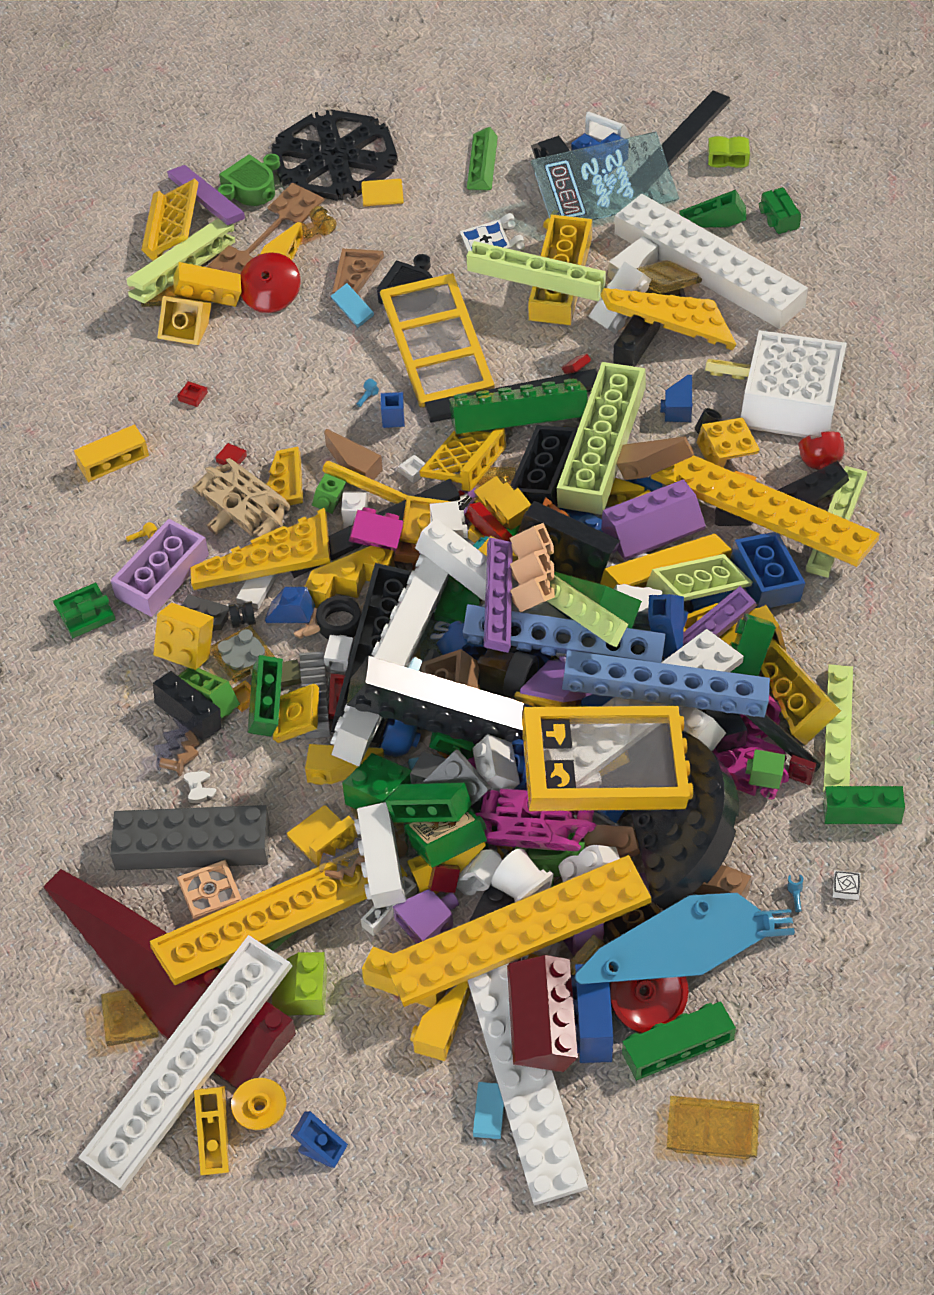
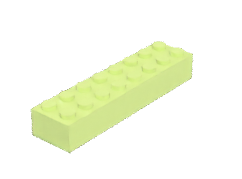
(600, 437)

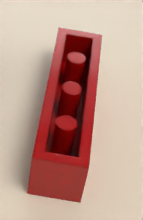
(486, 522)

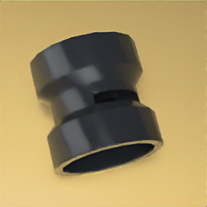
(247, 613)

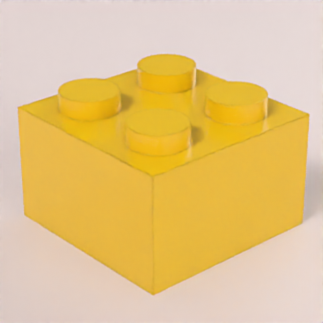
(183, 636)

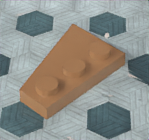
(356, 267)

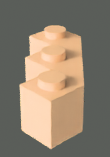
(533, 568)

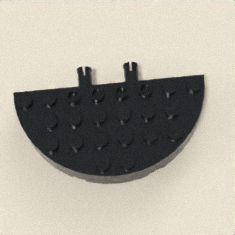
(691, 843)

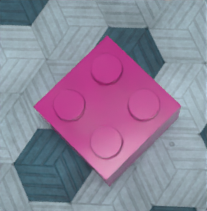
(375, 529)

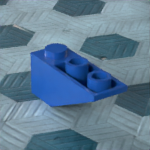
(667, 617)

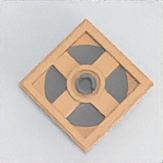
(209, 889)

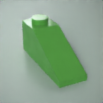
(213, 688)

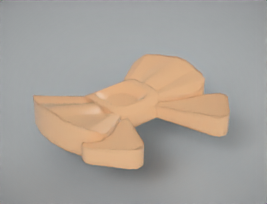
(310, 629)

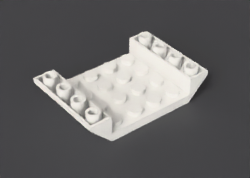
(792, 384)

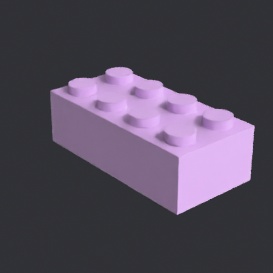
(159, 567)

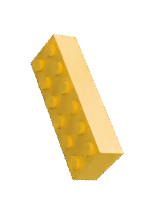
(567, 241)

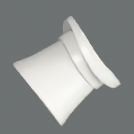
(520, 876)

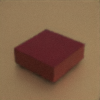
(801, 770)
(444, 878)

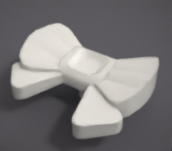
(197, 793)

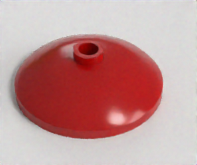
(274, 292)
(660, 1004)

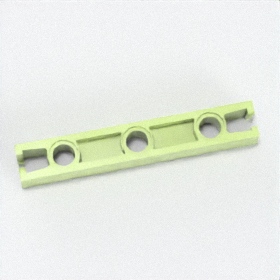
(195, 250)
(536, 271)

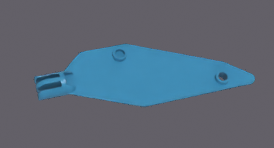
(685, 940)

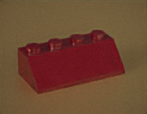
(542, 1013)

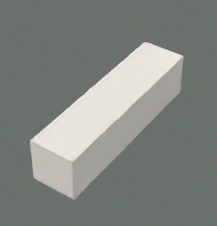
(377, 918)

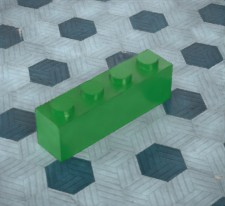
(678, 1040)

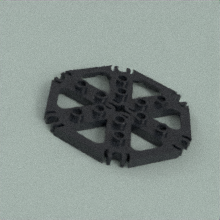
(335, 154)

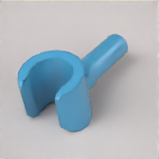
(371, 389)
(796, 889)

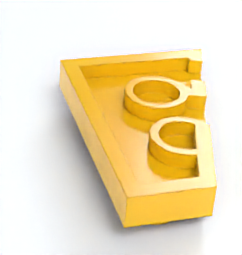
(287, 475)

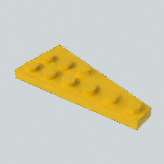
(679, 314)
(270, 554)

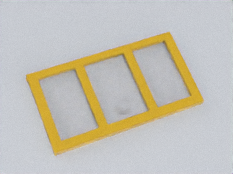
(436, 339)

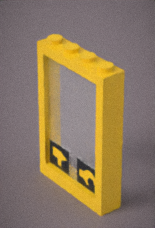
(605, 758)

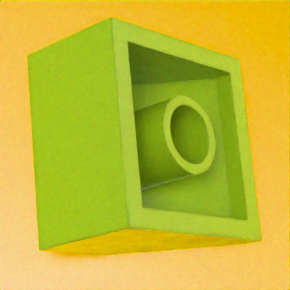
(303, 986)

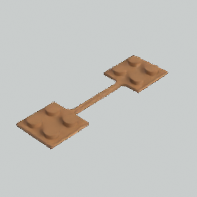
(291, 204)

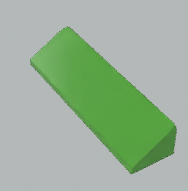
(482, 160)

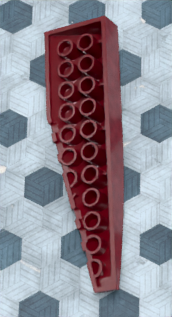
(123, 945)

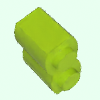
(728, 152)

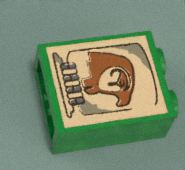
(444, 840)

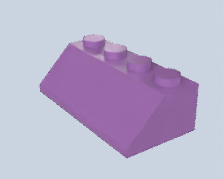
(653, 519)

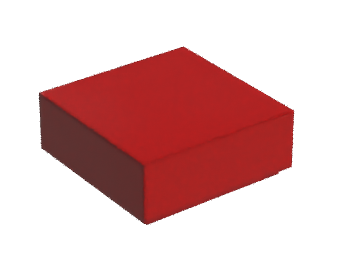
(576, 364)
(192, 394)
(233, 452)

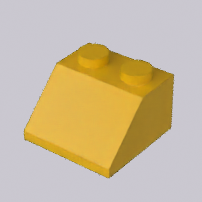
(183, 320)

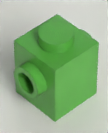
(328, 493)

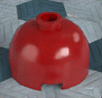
(822, 450)

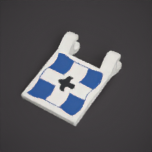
(493, 234)

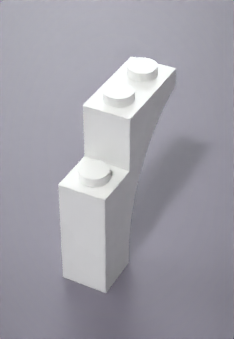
(638, 254)

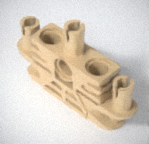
(227, 498)

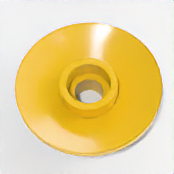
(255, 1093)

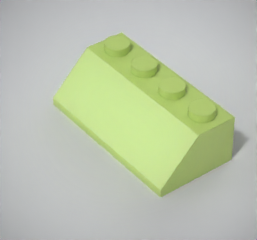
(698, 577)

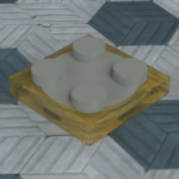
(239, 652)

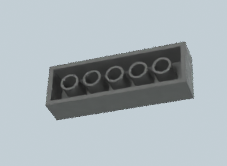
(190, 837)

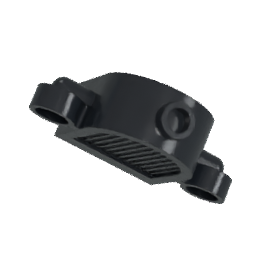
(404, 273)

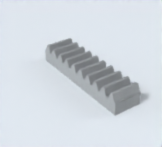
(313, 671)

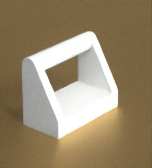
(601, 127)

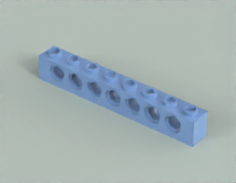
(553, 627)
(666, 683)

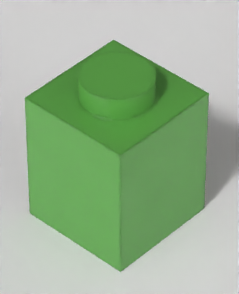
(766, 769)

